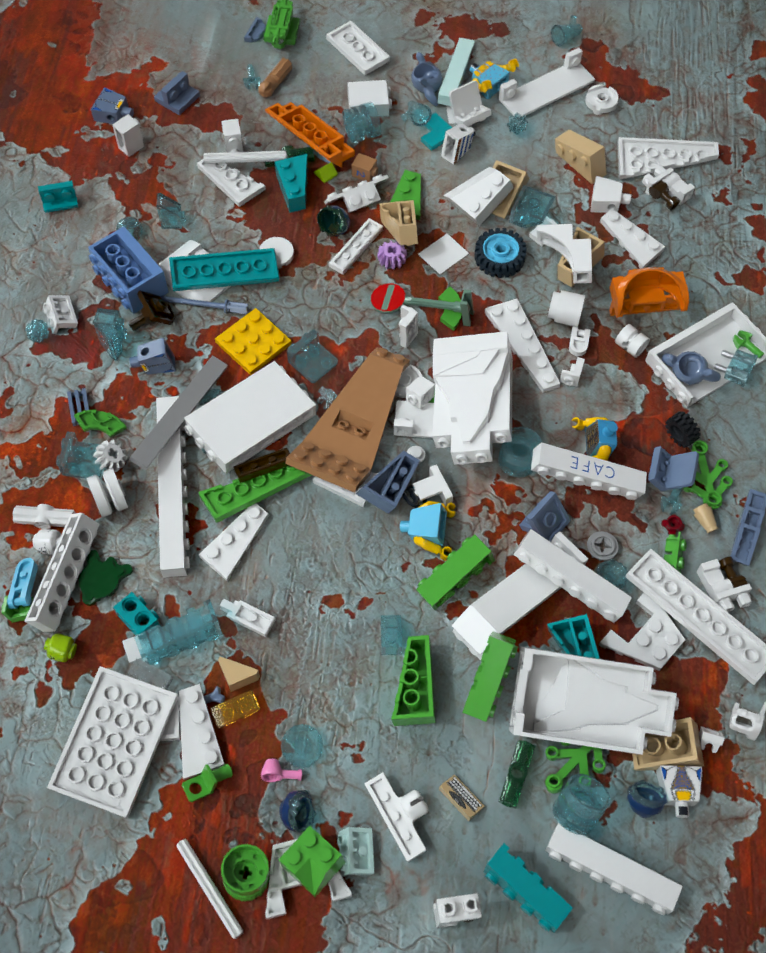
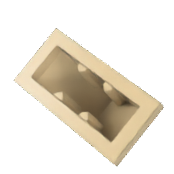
(237, 674)

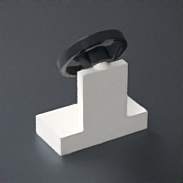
(429, 487)

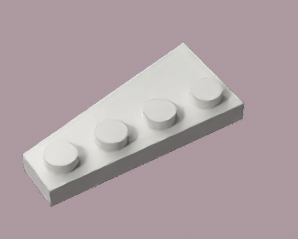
(228, 548)

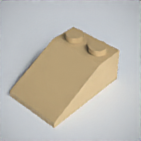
(518, 179)
(678, 750)

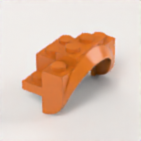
(643, 292)

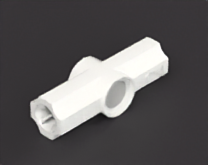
(41, 516)

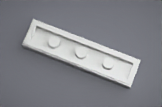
(355, 246)

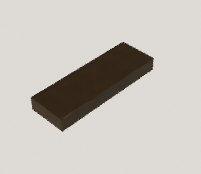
(261, 465)

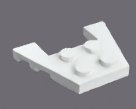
(654, 641)
(282, 880)

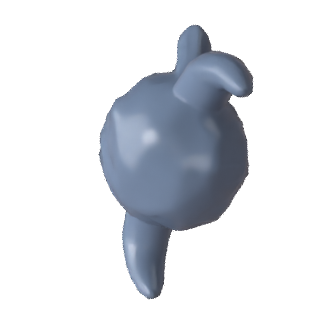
(426, 78)
(690, 367)

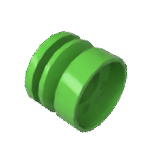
(234, 865)

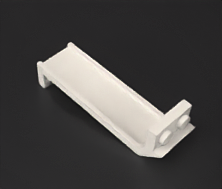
(509, 602)

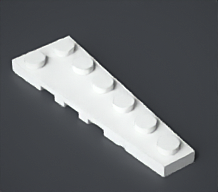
(524, 342)

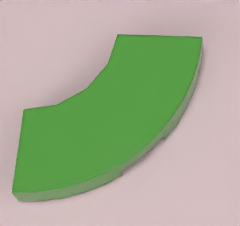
(449, 317)
(100, 421)

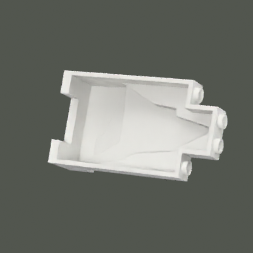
(472, 395)
(589, 701)

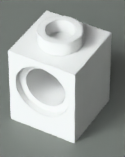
(420, 392)

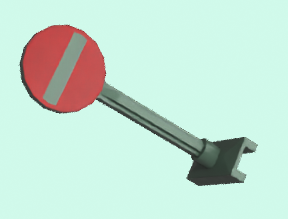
(390, 298)

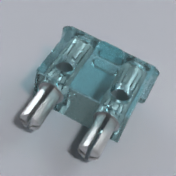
(739, 367)

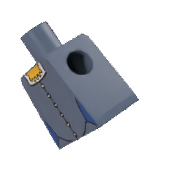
(110, 107)
(154, 357)

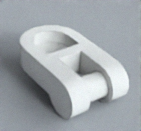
(577, 345)

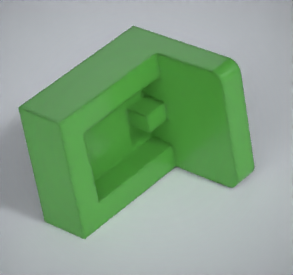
(16, 614)

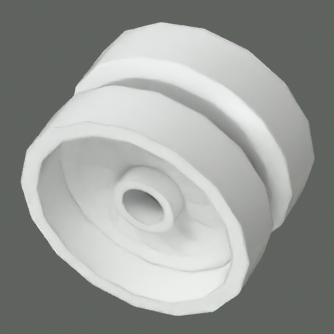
(108, 492)

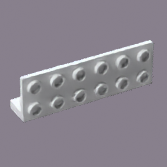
(547, 87)
(414, 421)

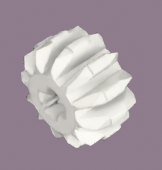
(110, 455)

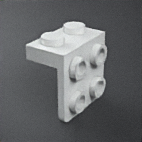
(467, 104)

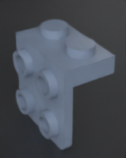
(673, 471)

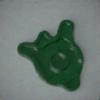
(101, 578)

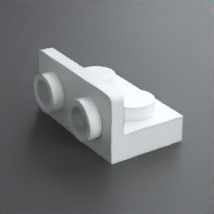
(59, 312)
(408, 325)

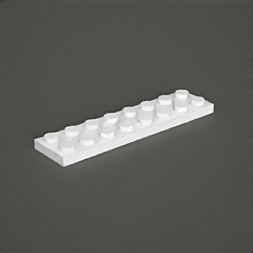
(700, 615)

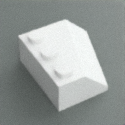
(480, 194)

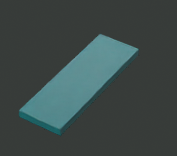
(224, 269)

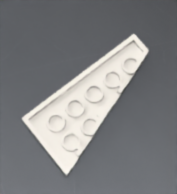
(644, 155)

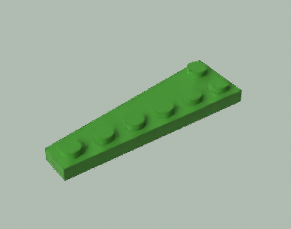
(237, 496)

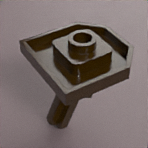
(154, 310)

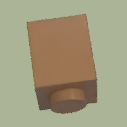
(364, 167)

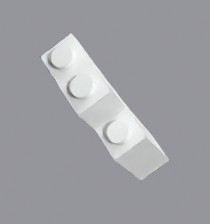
(574, 250)

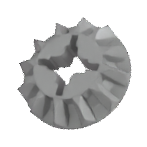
(609, 542)

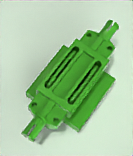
(281, 26)

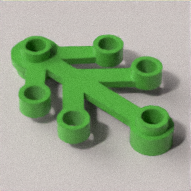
(708, 479)
(577, 756)

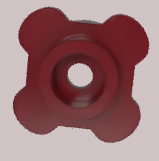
(673, 519)

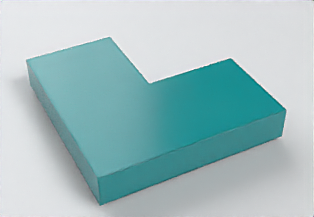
(437, 132)

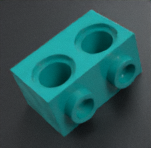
(133, 618)

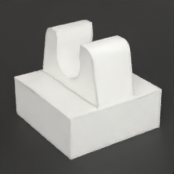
(711, 736)

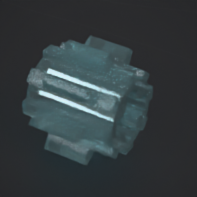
(514, 125)
(37, 330)

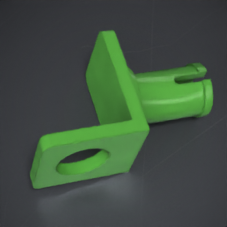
(207, 781)

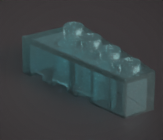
(179, 634)

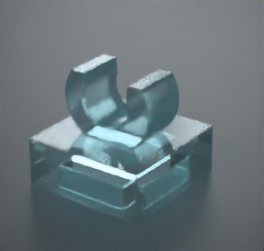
(328, 395)

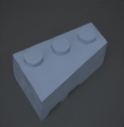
(389, 484)

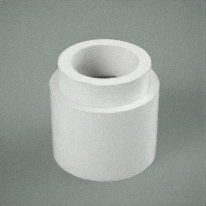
(566, 307)

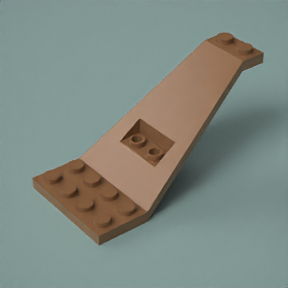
(349, 432)

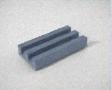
(76, 394)

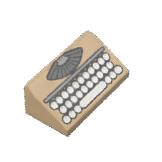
(461, 797)

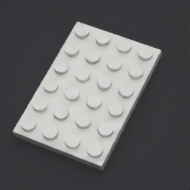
(113, 742)

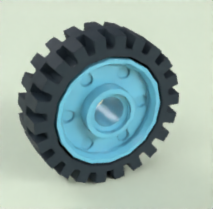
(500, 252)

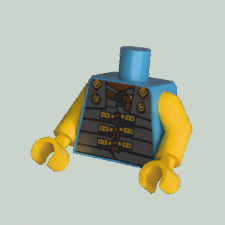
(600, 436)

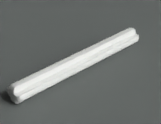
(231, 157)
(209, 888)

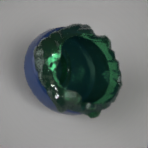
(333, 220)

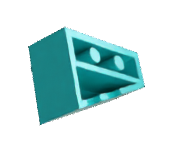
(293, 181)
(574, 636)

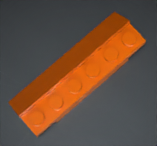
(312, 131)

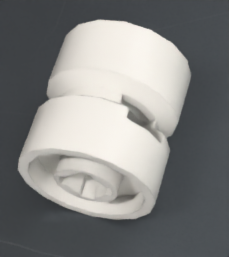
(631, 340)

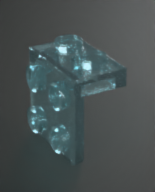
(311, 357)
(77, 458)

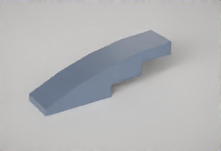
(749, 527)

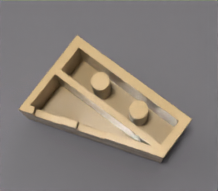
(582, 154)
(400, 221)
(597, 253)

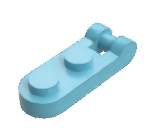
(22, 584)

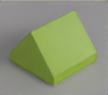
(326, 172)

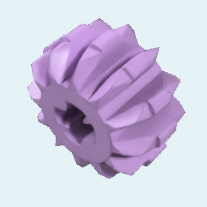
(392, 255)

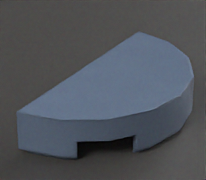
(256, 31)

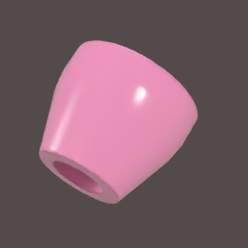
(273, 772)

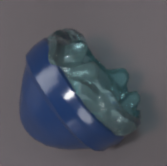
(646, 799)
(297, 811)

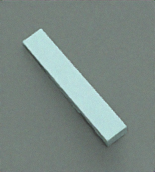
(456, 70)

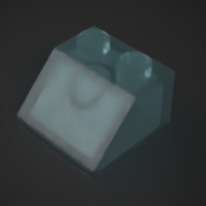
(530, 207)

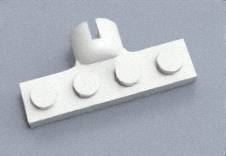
(399, 814)

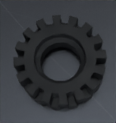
(682, 429)

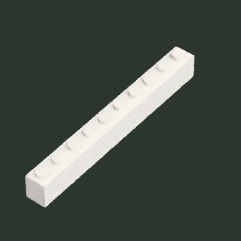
(171, 500)

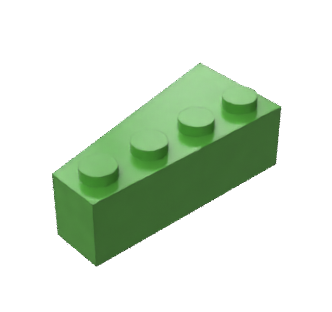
(455, 571)
(489, 676)
(416, 688)

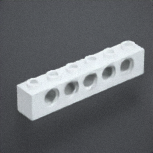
(56, 585)

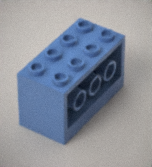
(127, 268)

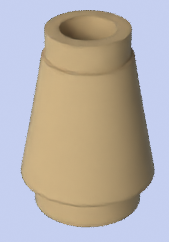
(705, 517)

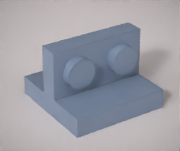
(177, 94)
(547, 517)

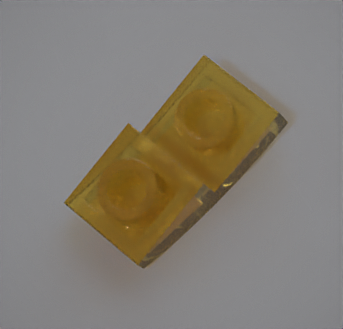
(235, 709)

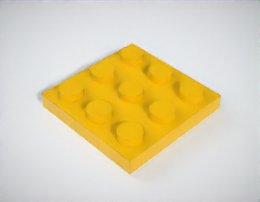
(253, 341)

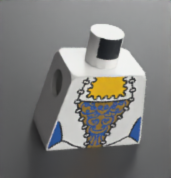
(681, 786)

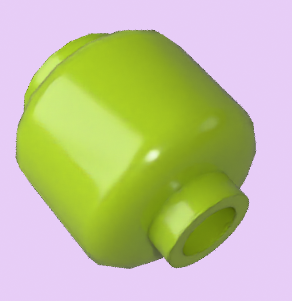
(60, 647)

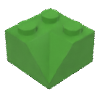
(312, 861)

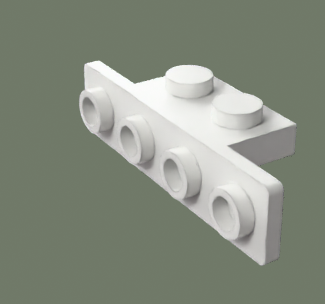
(359, 196)

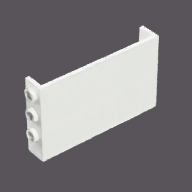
(709, 339)
(249, 416)

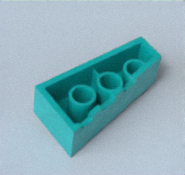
(527, 889)

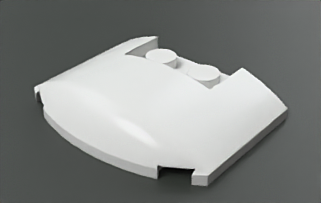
(191, 248)

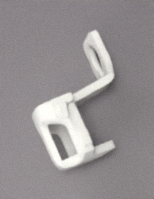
(757, 721)

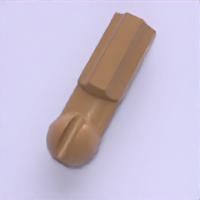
(275, 77)

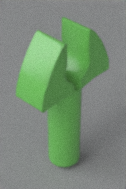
(745, 342)

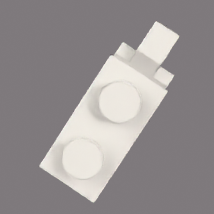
(248, 616)

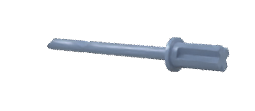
(228, 306)

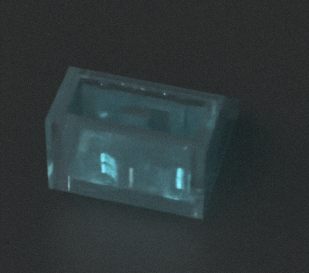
(110, 331)

